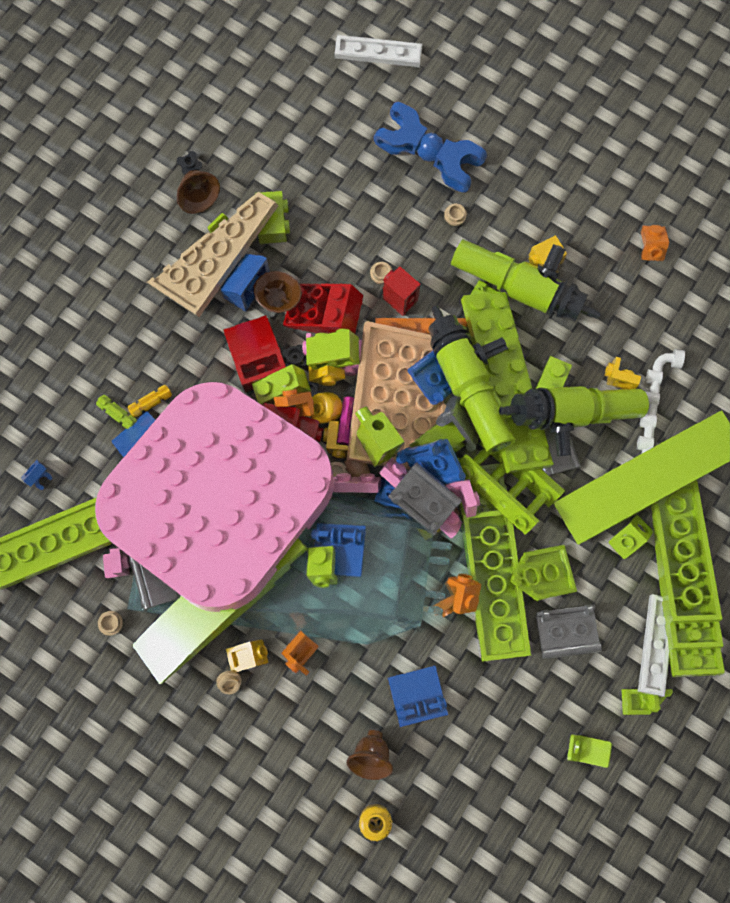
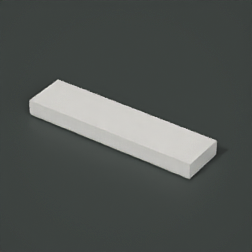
(378, 51)
(655, 651)

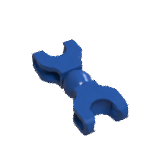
(430, 147)

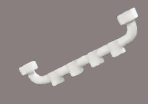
(654, 378)

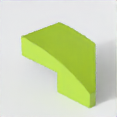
(641, 703)

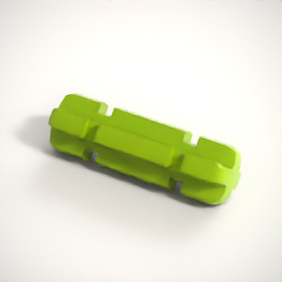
(115, 411)

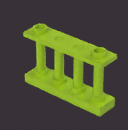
(535, 480)

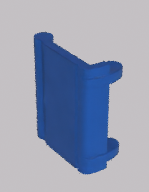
(430, 378)
(436, 458)

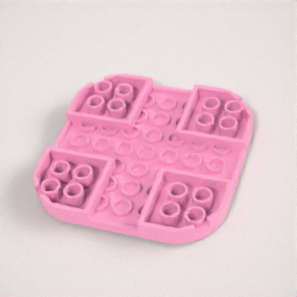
(215, 495)

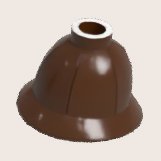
(197, 191)
(277, 291)
(371, 757)

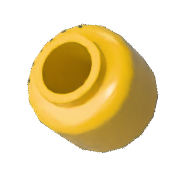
(326, 407)
(378, 831)

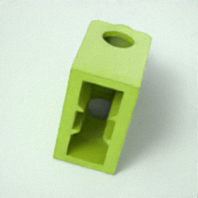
(378, 436)

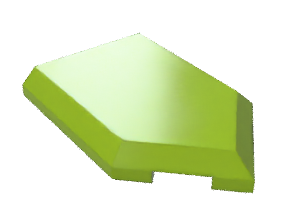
(544, 573)

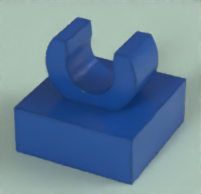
(34, 473)

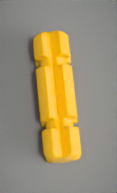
(149, 401)

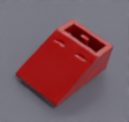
(325, 308)
(254, 351)

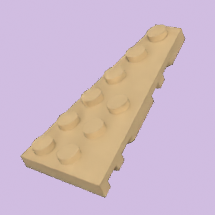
(211, 259)

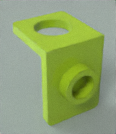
(631, 537)
(590, 750)

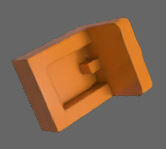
(655, 242)
(302, 400)
(466, 594)
(447, 604)
(298, 652)

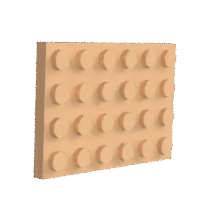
(389, 388)

